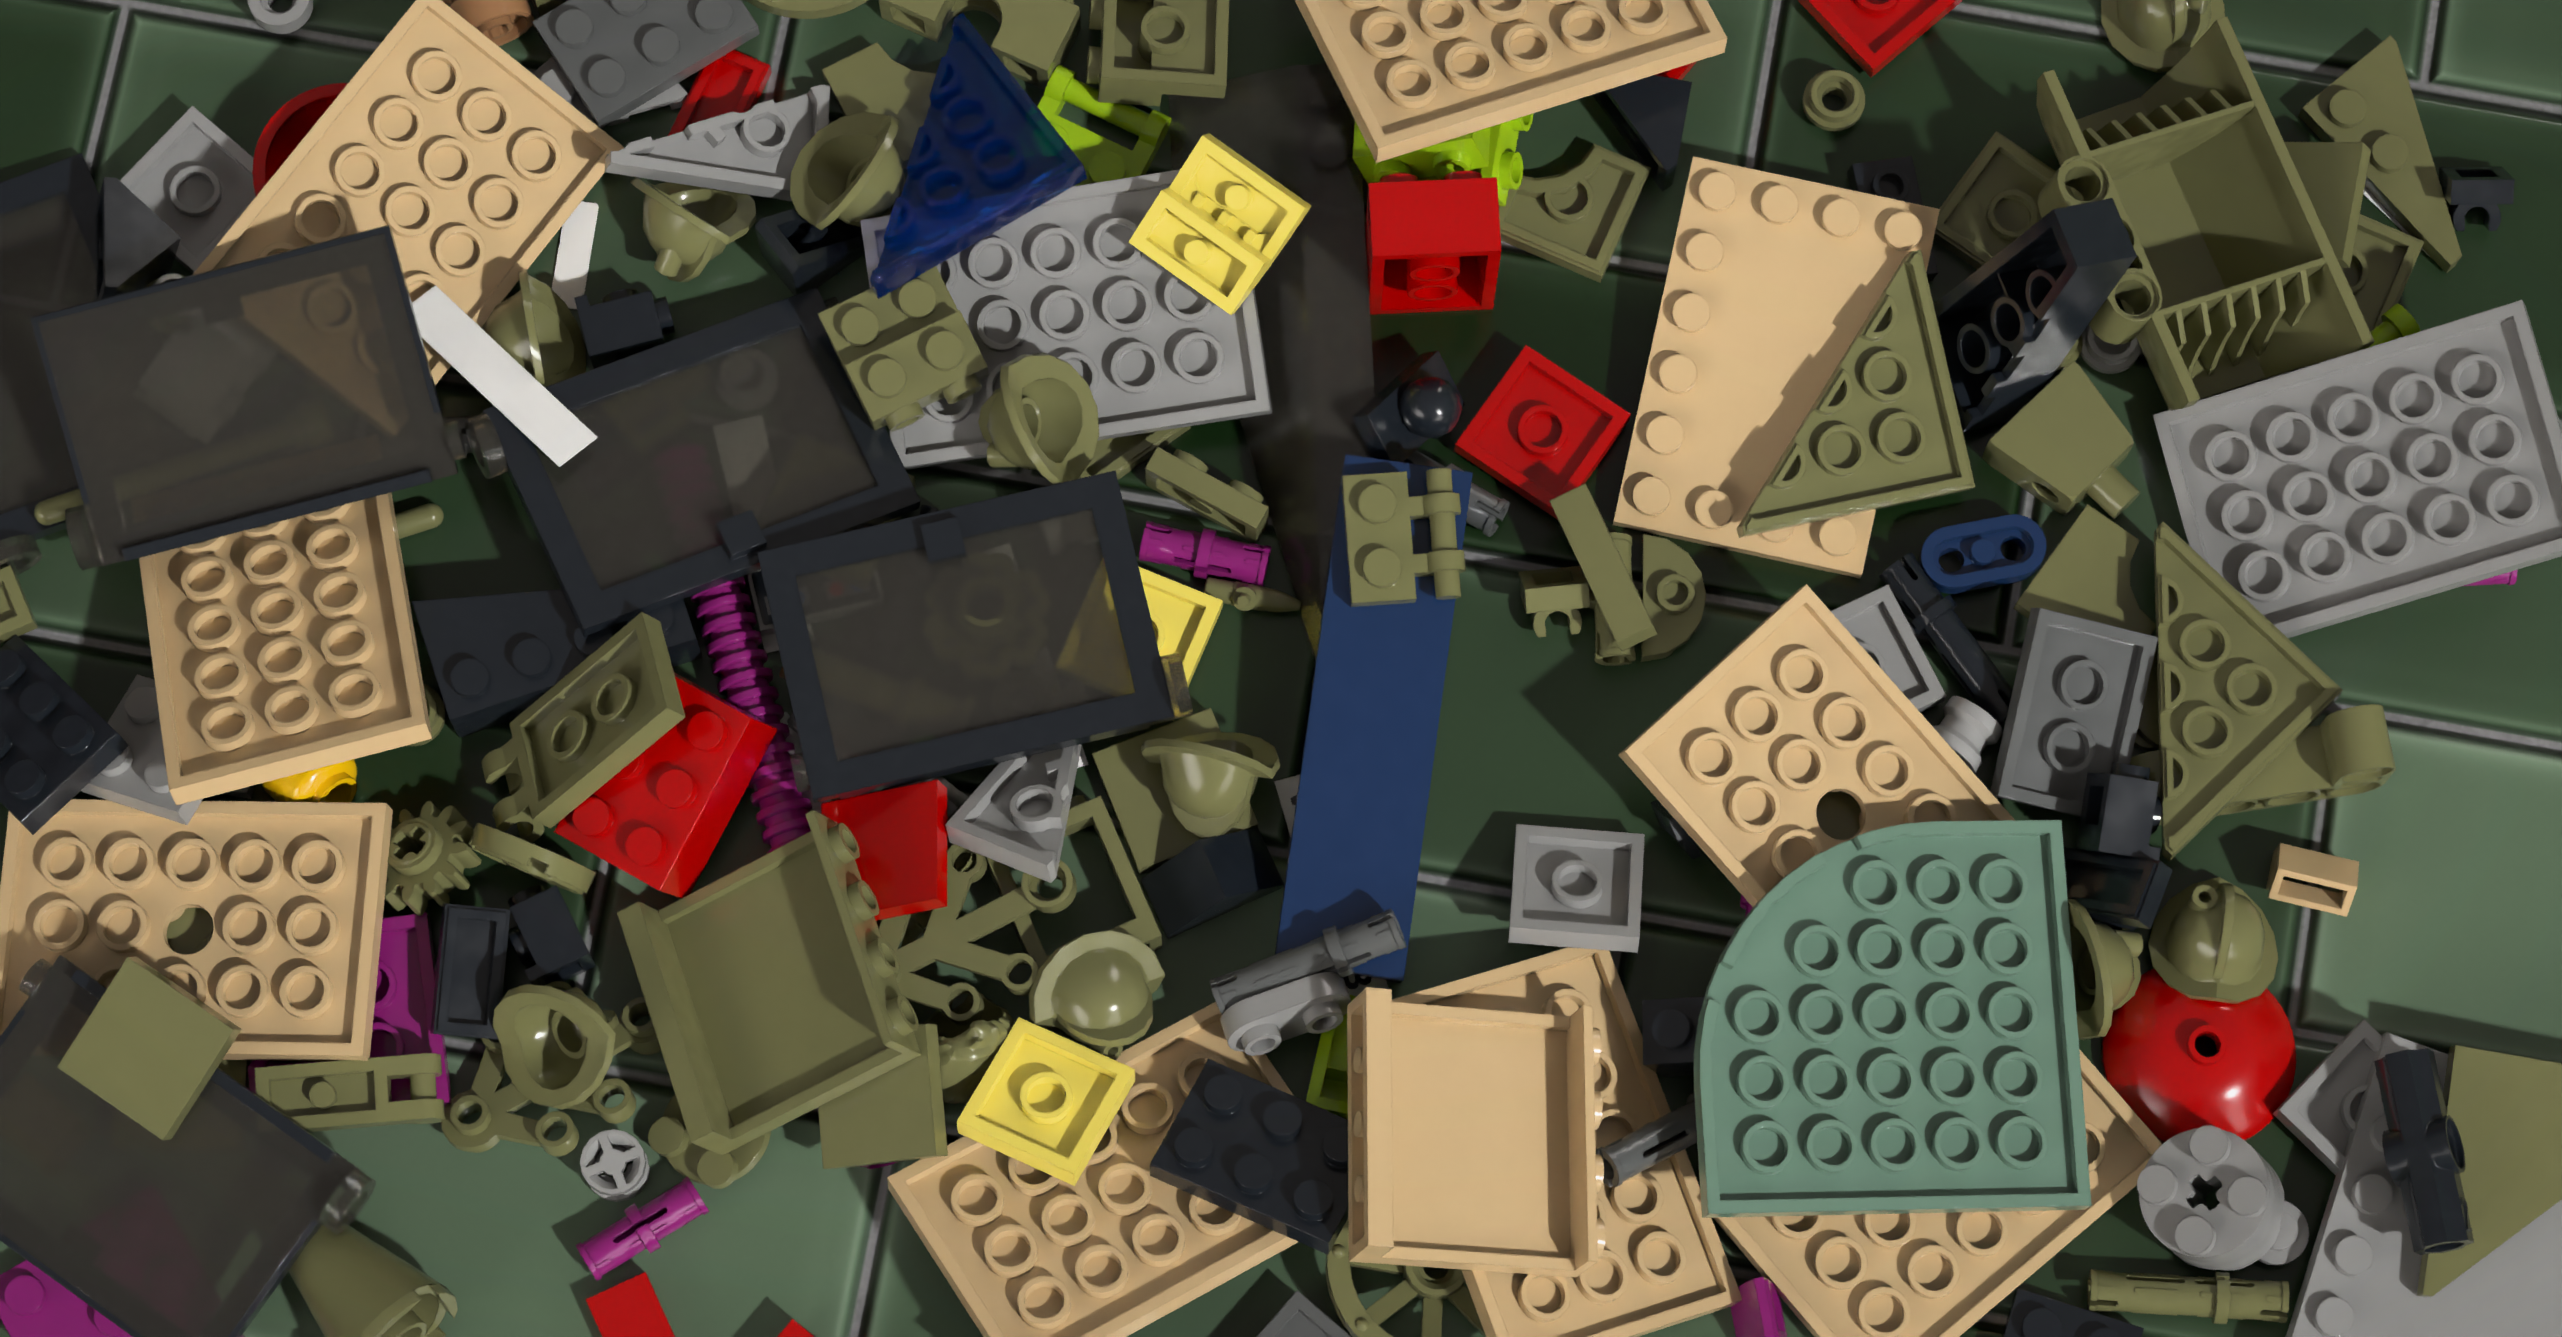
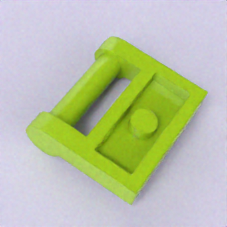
(1100, 156)

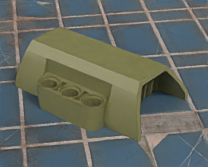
(2224, 235)

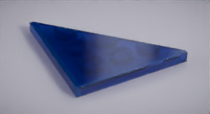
(972, 164)

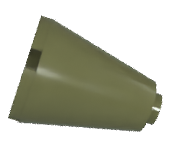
(367, 1290)

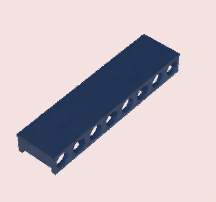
(1369, 745)

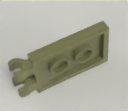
(586, 729)

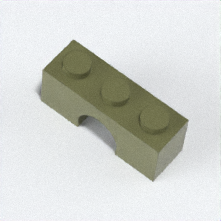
(1032, 33)

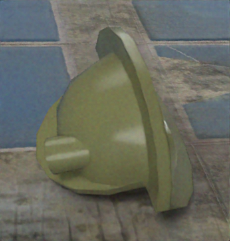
(2157, 31)
(848, 171)
(691, 224)
(539, 332)
(1041, 418)
(1211, 776)
(2214, 943)
(2103, 970)
(1097, 991)
(554, 1043)

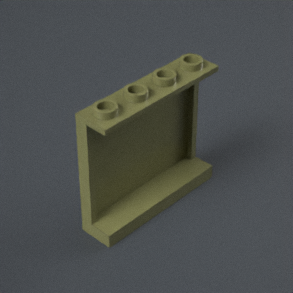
(771, 988)

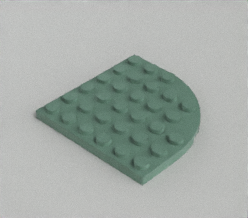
(1898, 1033)

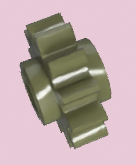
(428, 858)

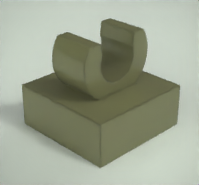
(1553, 591)

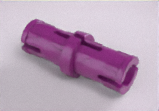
(1204, 553)
(642, 1228)

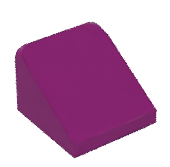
(1759, 1310)

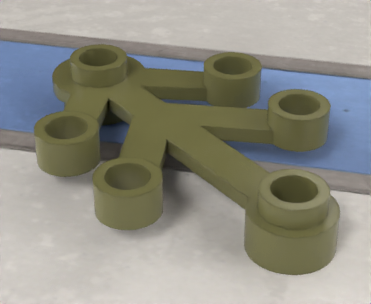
(950, 937)
(498, 1104)

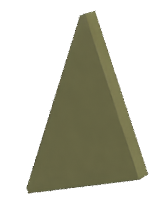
(1881, 424)
(2226, 690)
(2512, 1149)

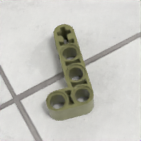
(2326, 761)

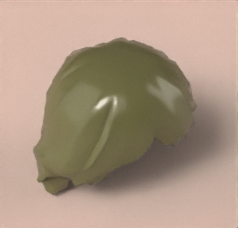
(970, 1048)

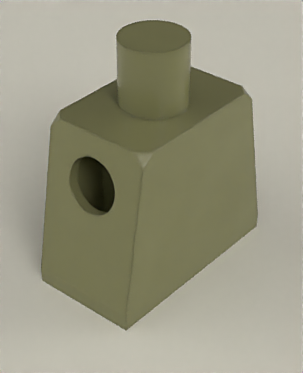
(2066, 447)

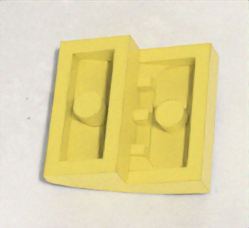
(1219, 224)

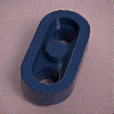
(1979, 552)

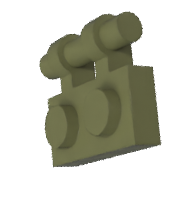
(1381, 537)

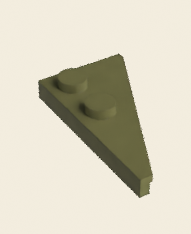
(2378, 108)

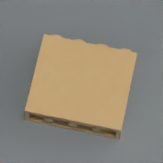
(1473, 1137)

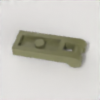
(353, 1092)

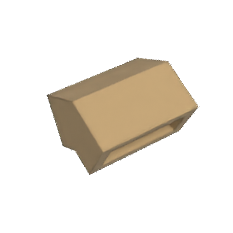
(2313, 868)

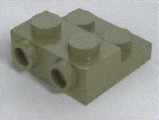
(1158, 49)
(905, 350)

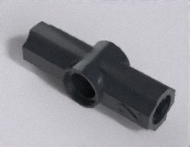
(2423, 1151)

